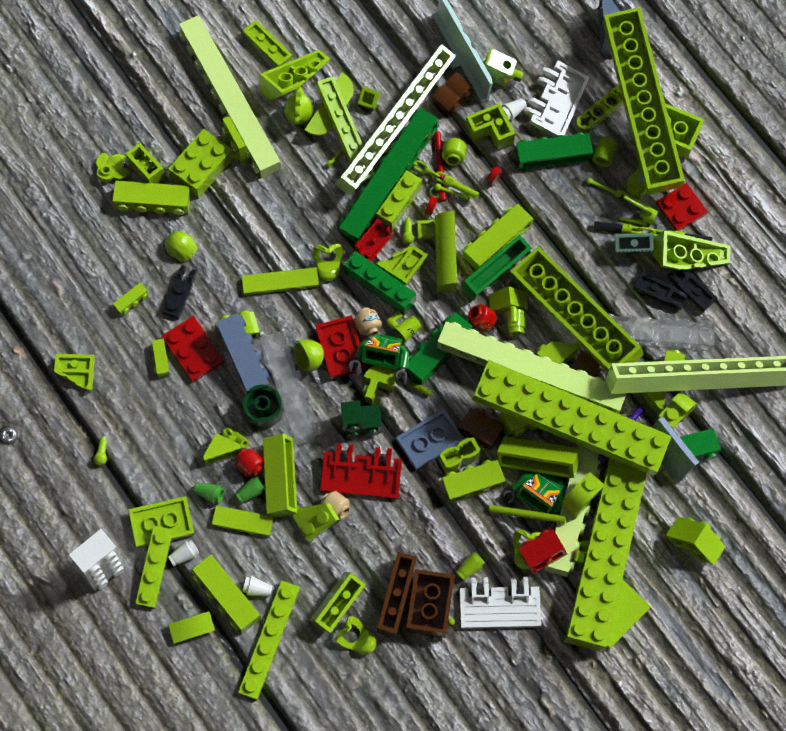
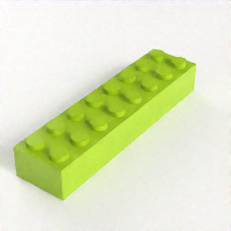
(575, 310)

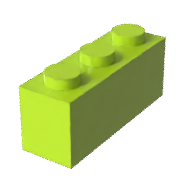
(399, 200)
(473, 481)
(337, 602)

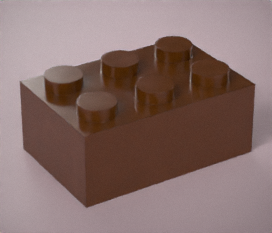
(430, 603)

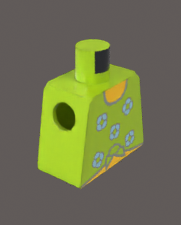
(501, 68)

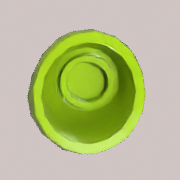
(308, 354)

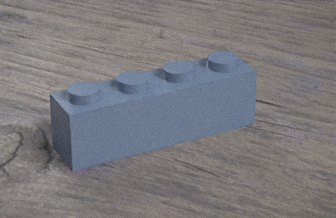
(241, 351)

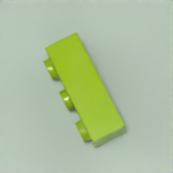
(130, 299)
(160, 358)

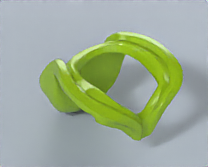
(328, 269)
(518, 558)
(364, 644)

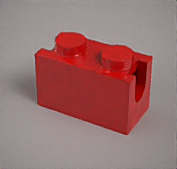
(542, 550)

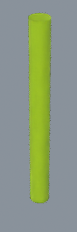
(528, 514)

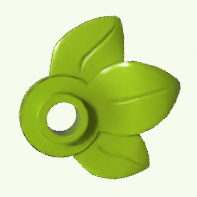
(113, 166)

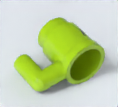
(515, 321)
(406, 328)

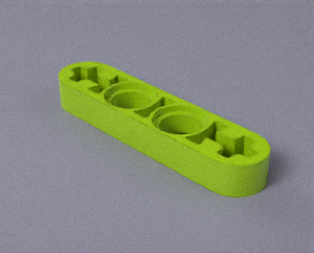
(603, 106)

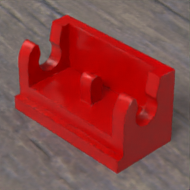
(373, 240)

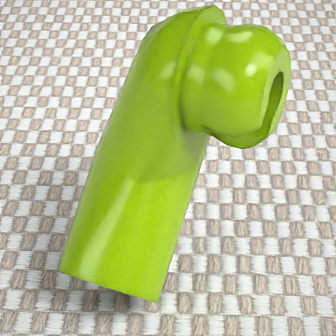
(236, 437)

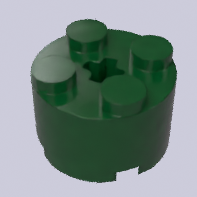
(258, 416)

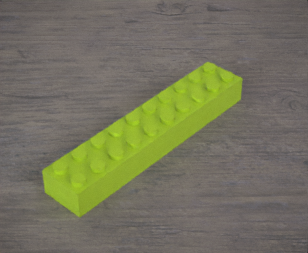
(643, 101)
(571, 418)
(606, 557)

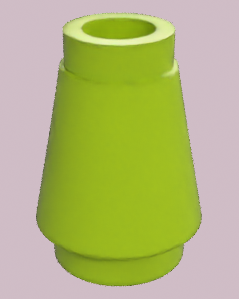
(470, 566)

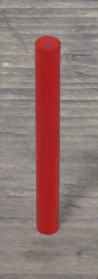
(439, 163)

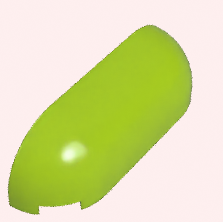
(321, 122)

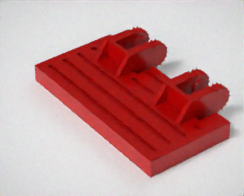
(361, 475)

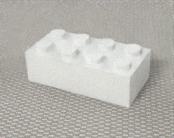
(98, 560)

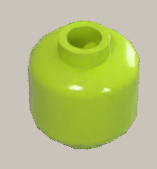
(454, 151)

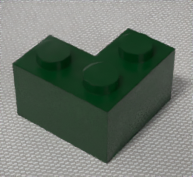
(360, 419)

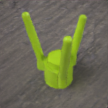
(648, 214)

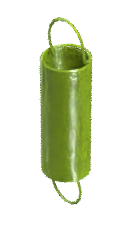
(421, 389)

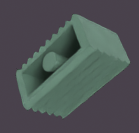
(633, 242)

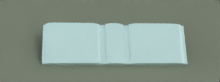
(464, 53)

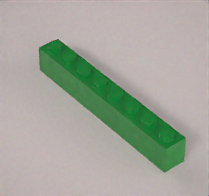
(400, 158)

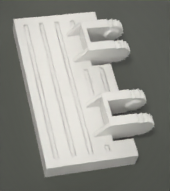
(559, 98)
(499, 608)

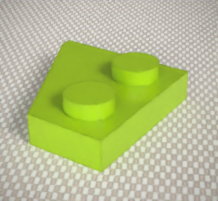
(404, 264)
(76, 369)

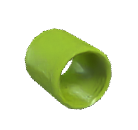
(605, 151)

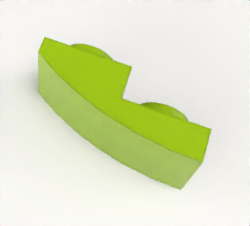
(191, 627)

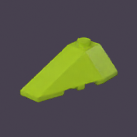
(291, 75)
(688, 252)

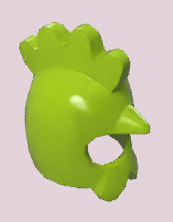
(299, 108)

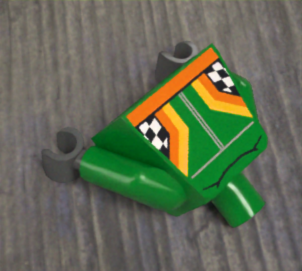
(383, 352)
(540, 492)

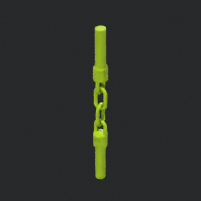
(448, 180)

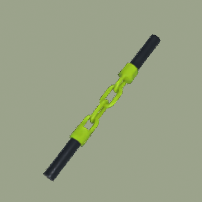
(627, 229)

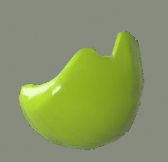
(180, 246)

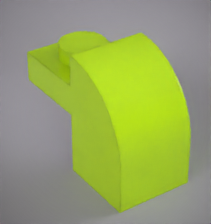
(378, 377)
(678, 409)
(582, 494)

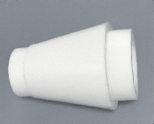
(514, 108)
(184, 553)
(256, 587)

